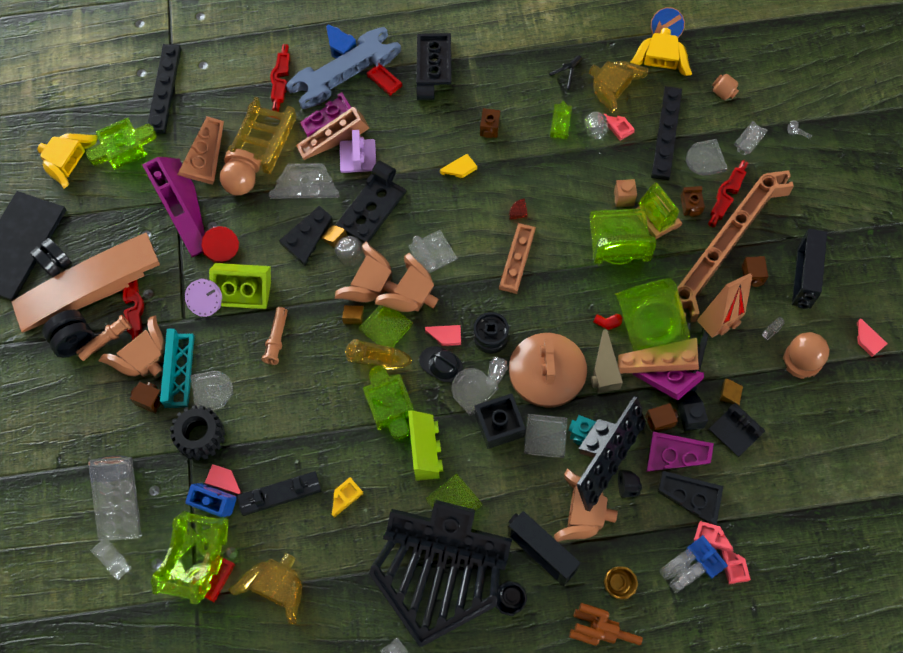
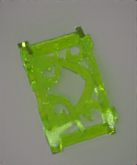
(173, 565)

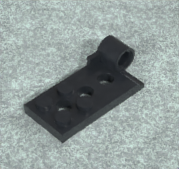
(424, 79)
(378, 181)

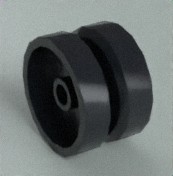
(67, 333)

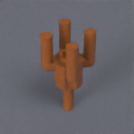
(600, 628)

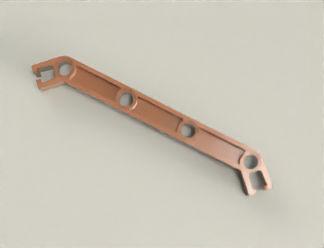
(730, 235)

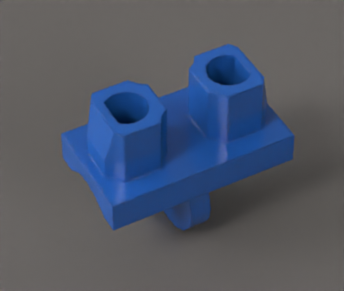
(707, 557)

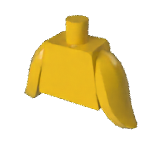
(664, 52)
(63, 154)

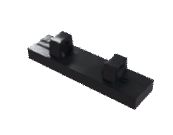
(279, 493)

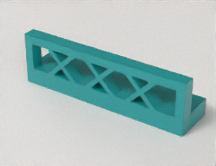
(169, 369)

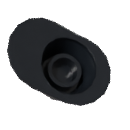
(440, 363)

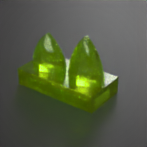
(561, 120)

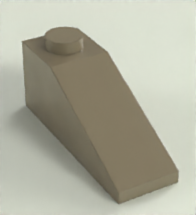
(606, 371)

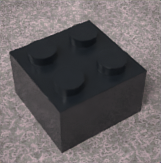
(499, 421)

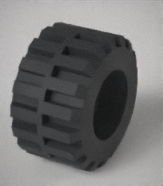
(191, 419)

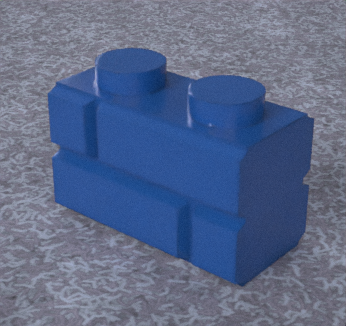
(211, 500)

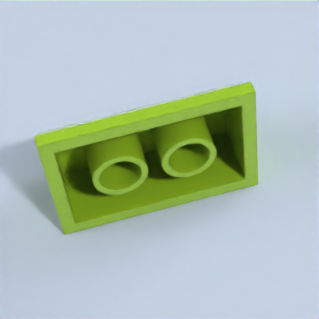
(242, 284)
(424, 446)

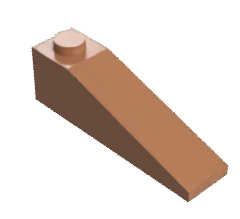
(332, 133)

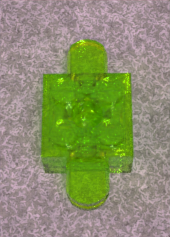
(117, 136)
(388, 402)

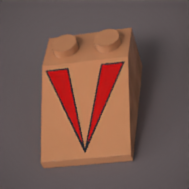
(727, 307)

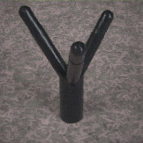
(570, 66)

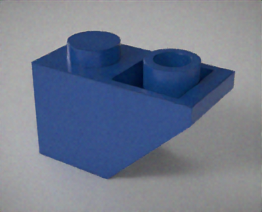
(339, 41)

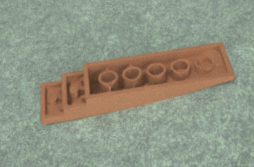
(86, 282)

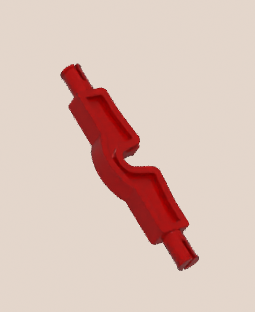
(280, 70)
(724, 200)
(134, 313)

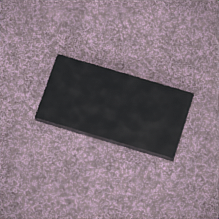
(22, 229)

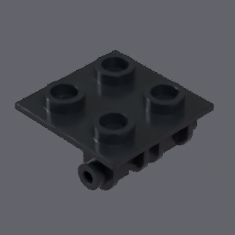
(736, 430)

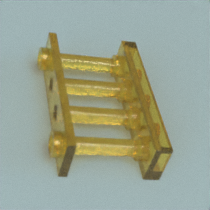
(280, 133)

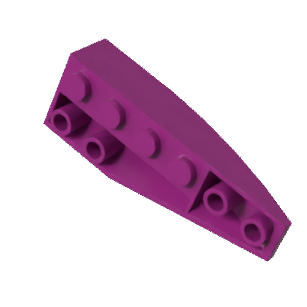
(179, 200)

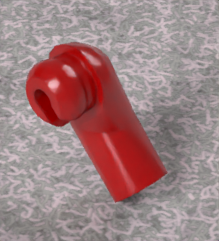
(610, 322)

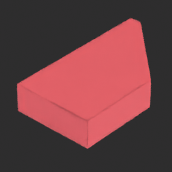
(714, 536)

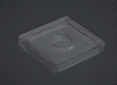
(545, 435)

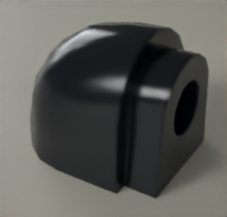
(629, 484)

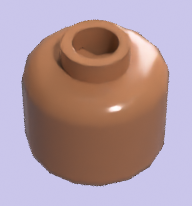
(725, 87)

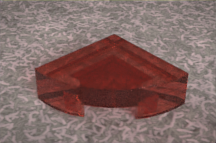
(518, 210)

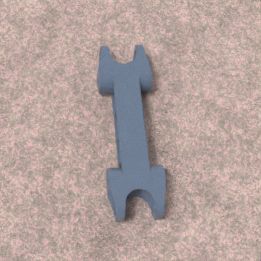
(319, 82)

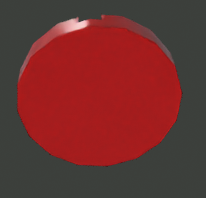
(220, 244)

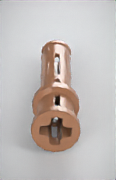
(111, 332)
(274, 342)

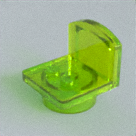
(620, 236)
(653, 314)

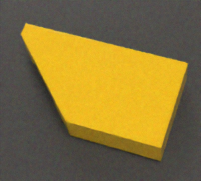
(460, 167)
(345, 495)

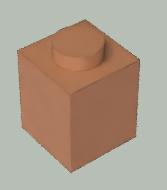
(625, 193)

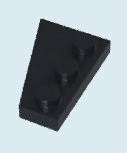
(304, 236)
(693, 495)

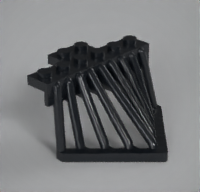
(452, 535)

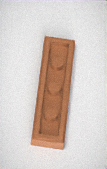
(517, 258)

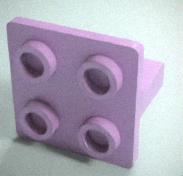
(357, 154)

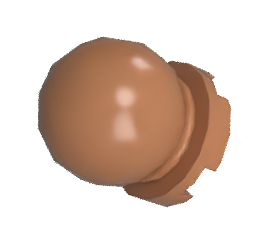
(239, 172)
(806, 355)

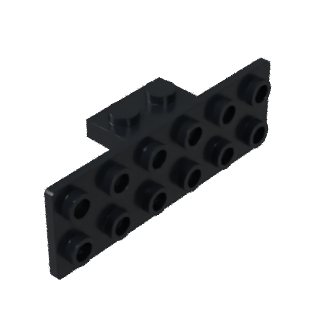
(608, 447)

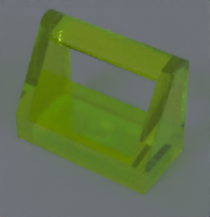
(656, 209)

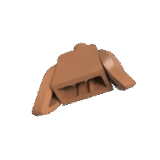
(370, 280)
(412, 289)
(142, 354)
(583, 523)

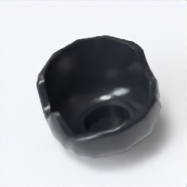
(511, 598)

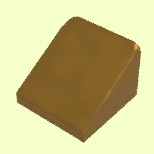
(333, 235)
(353, 314)
(731, 392)

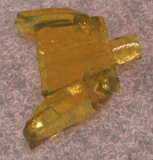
(613, 79)
(376, 355)
(274, 582)

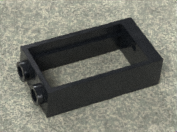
(809, 268)
(542, 548)

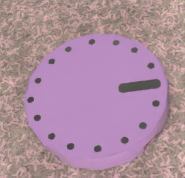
(203, 297)

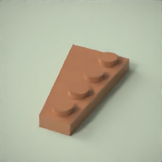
(203, 155)
(667, 357)

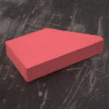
(619, 126)
(445, 334)
(869, 339)
(222, 479)
(737, 568)

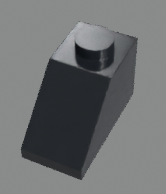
(692, 411)

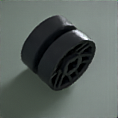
(51, 257)
(491, 332)

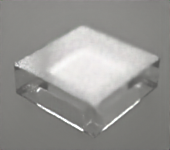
(773, 328)

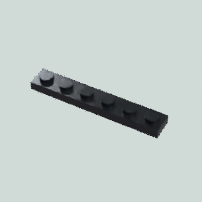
(164, 87)
(666, 133)

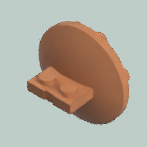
(547, 370)

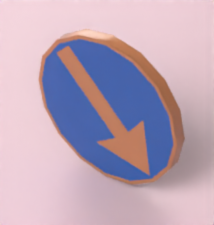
(670, 19)

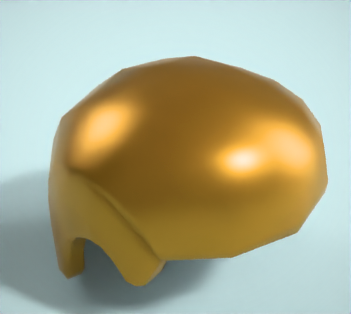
(621, 582)

